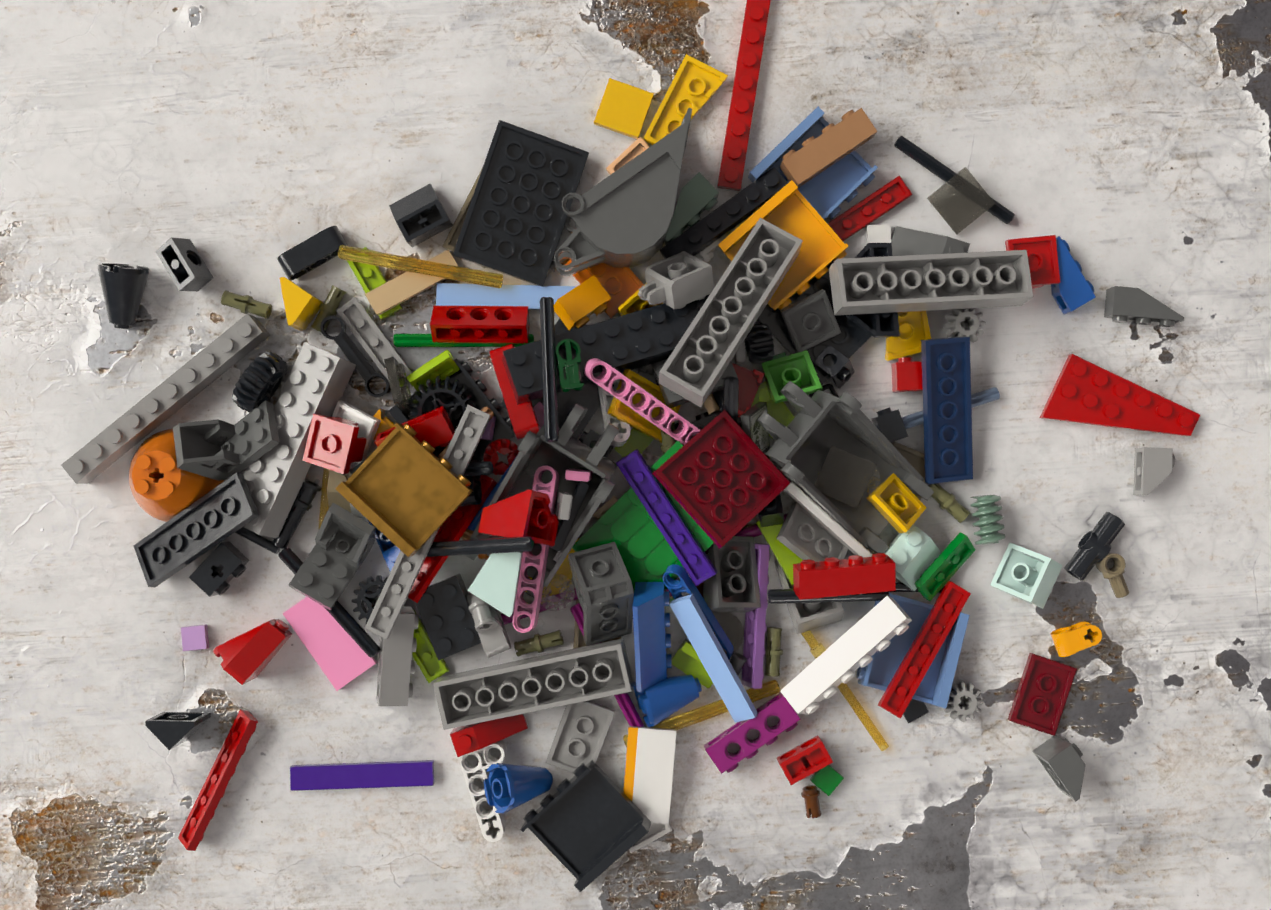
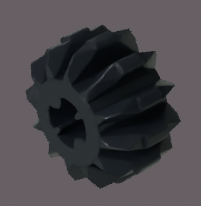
(759, 344)

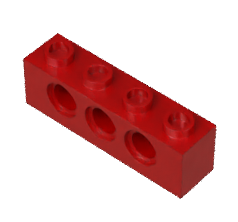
(480, 324)

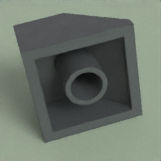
(1063, 765)

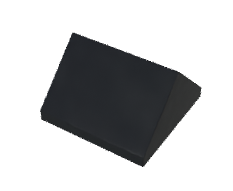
(176, 727)

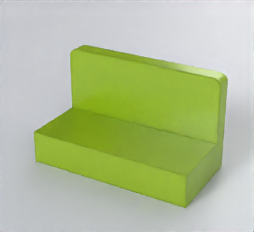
(441, 365)
(689, 663)

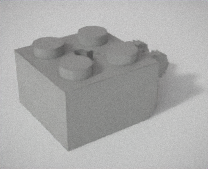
(677, 281)

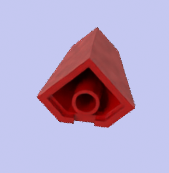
(520, 517)
(252, 651)

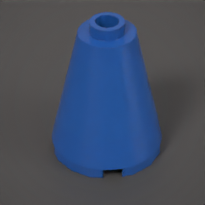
(667, 697)
(514, 785)

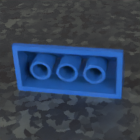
(650, 633)

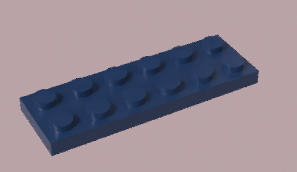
(947, 409)

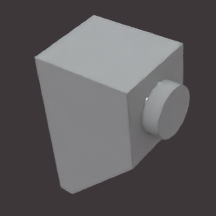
(1151, 468)

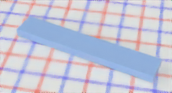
(508, 295)
(713, 658)

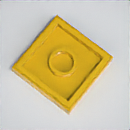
(623, 108)

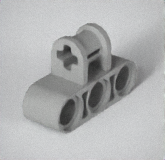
(489, 626)

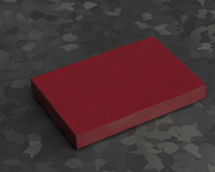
(1042, 694)

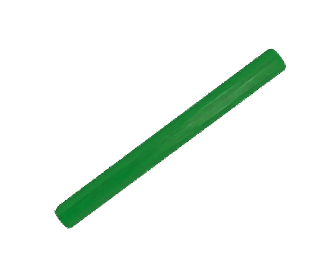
(425, 340)

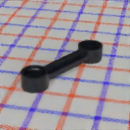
(354, 355)

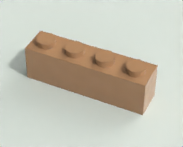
(828, 148)

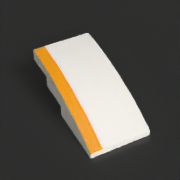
(650, 771)

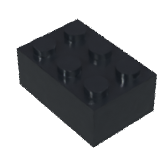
(448, 617)

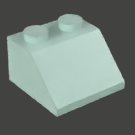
(912, 555)
(1026, 575)

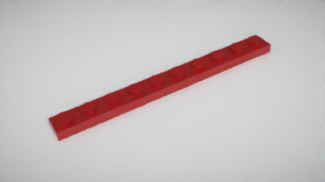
(743, 94)

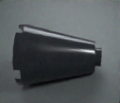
(122, 291)

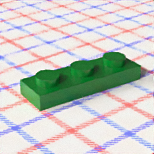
(945, 566)

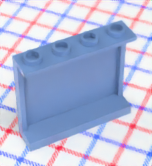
(831, 186)
(939, 678)

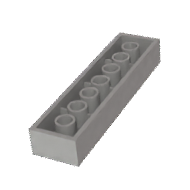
(930, 282)
(730, 312)
(277, 476)
(533, 684)

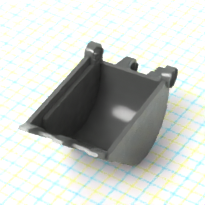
(628, 212)
(837, 422)
(560, 455)

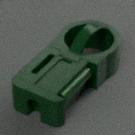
(569, 369)

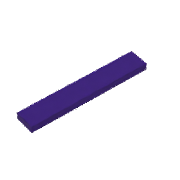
(666, 517)
(362, 775)

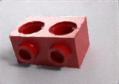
(804, 760)

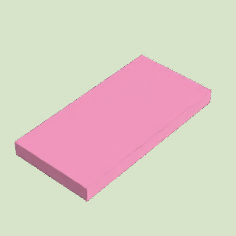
(328, 642)

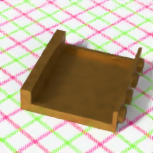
(405, 489)

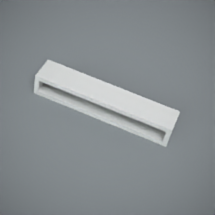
(846, 656)

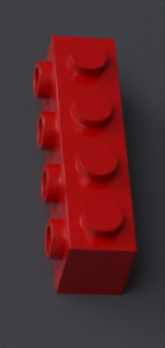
(844, 576)

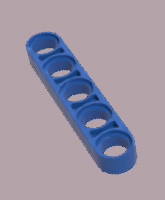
(686, 585)

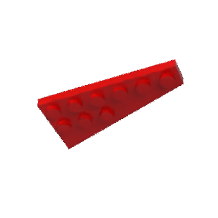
(1104, 399)

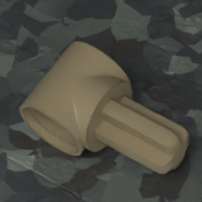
(1114, 574)

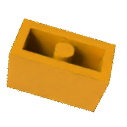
(581, 303)

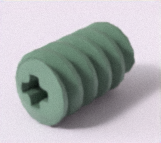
(988, 519)

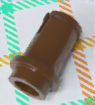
(811, 800)

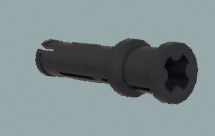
(300, 506)

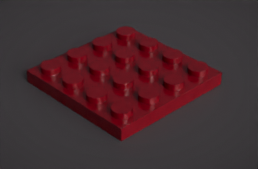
(721, 479)

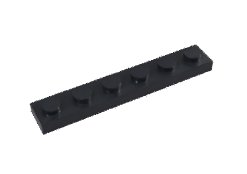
(726, 216)

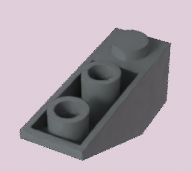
(1137, 305)

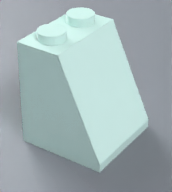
(499, 581)

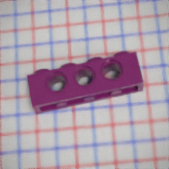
(737, 733)

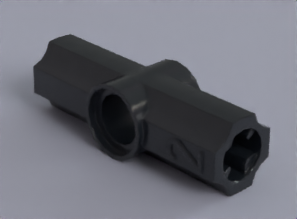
(1094, 546)

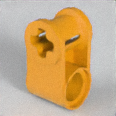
(1071, 639)

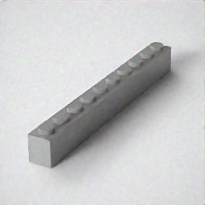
(165, 400)

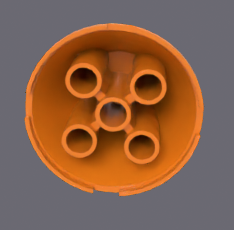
(158, 483)

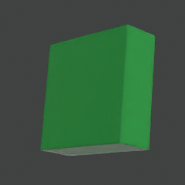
(827, 779)

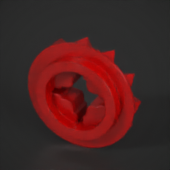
(502, 446)

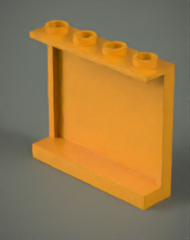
(795, 215)

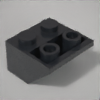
(420, 215)

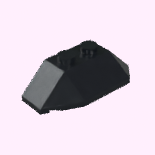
(877, 323)

